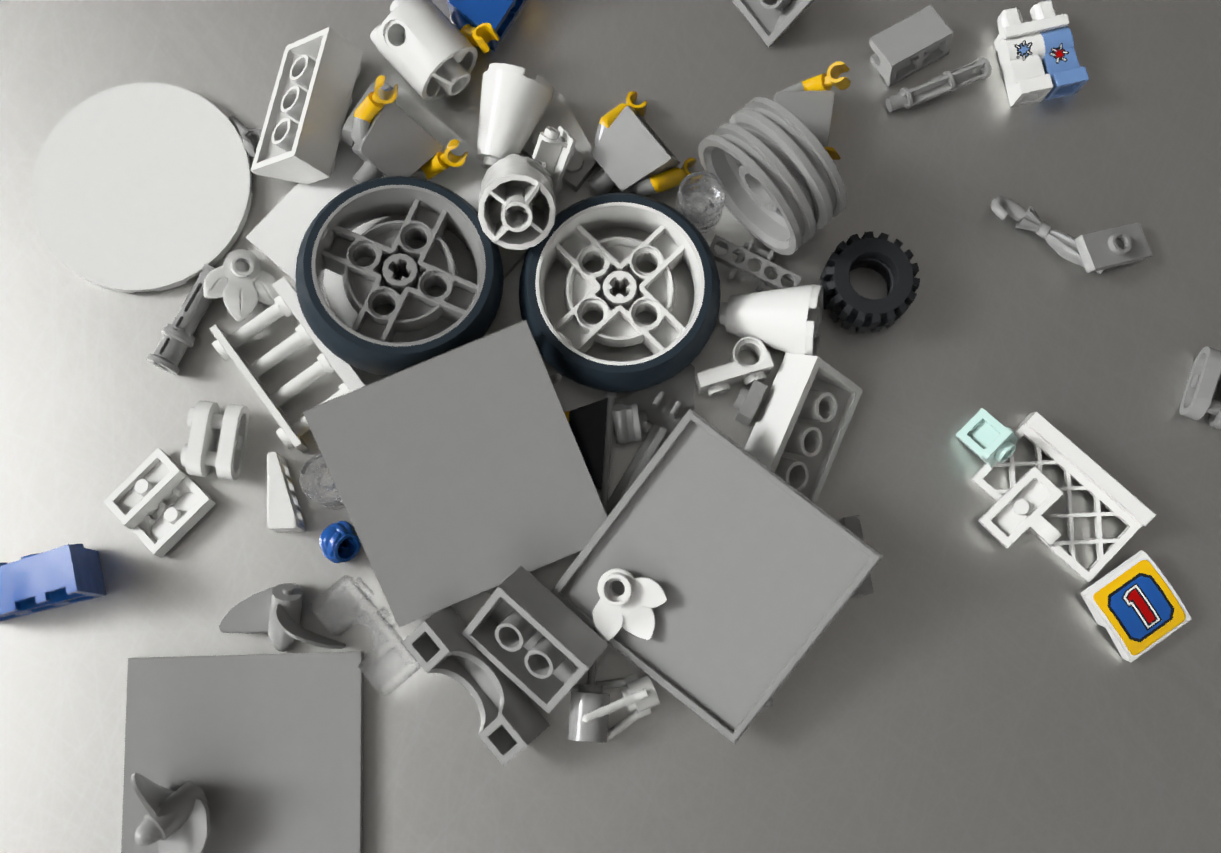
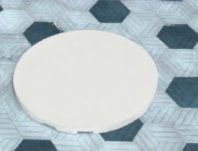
(142, 187)

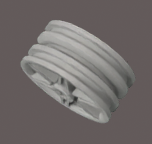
(774, 175)

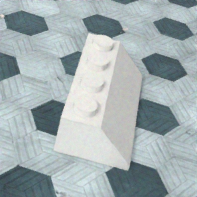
(308, 108)
(804, 422)

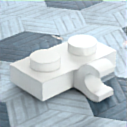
(1023, 509)

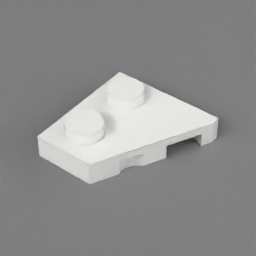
(583, 162)

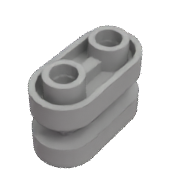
(1201, 388)

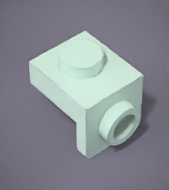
(988, 438)

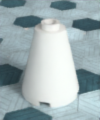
(509, 111)
(779, 317)

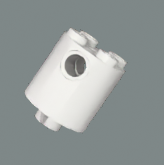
(425, 48)
(516, 202)

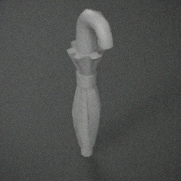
(1029, 220)

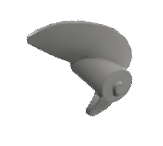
(275, 613)
(173, 818)

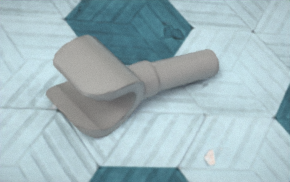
(249, 136)

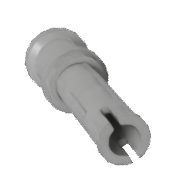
(180, 333)

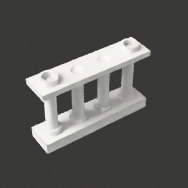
(286, 304)

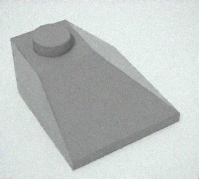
(772, 17)

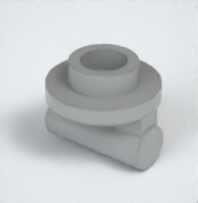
(628, 423)

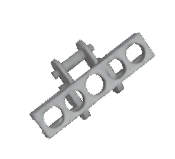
(757, 253)

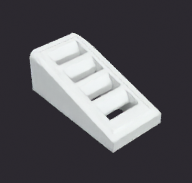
(282, 502)

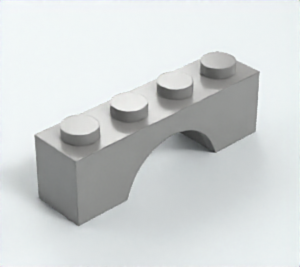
(505, 712)

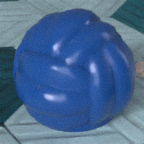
(339, 542)

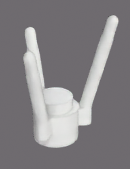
(638, 696)

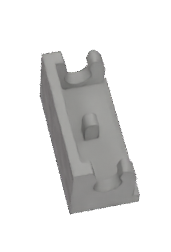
(910, 45)

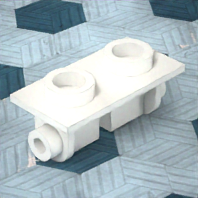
(555, 150)

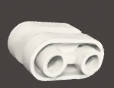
(200, 452)

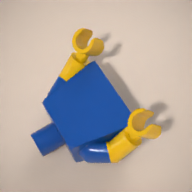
(484, 20)

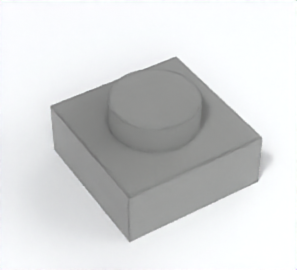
(748, 401)

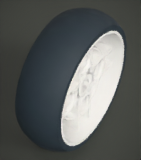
(670, 242)

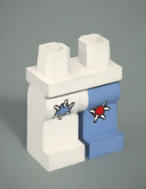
(1038, 55)

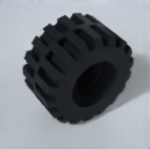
(883, 258)

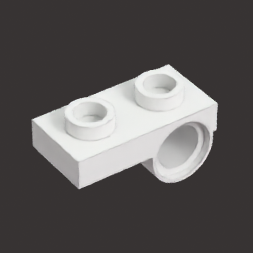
(718, 379)

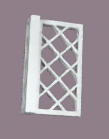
(1090, 477)

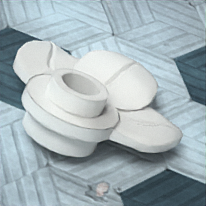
(240, 289)
(627, 610)

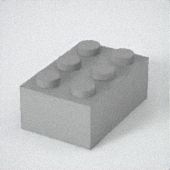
(534, 639)

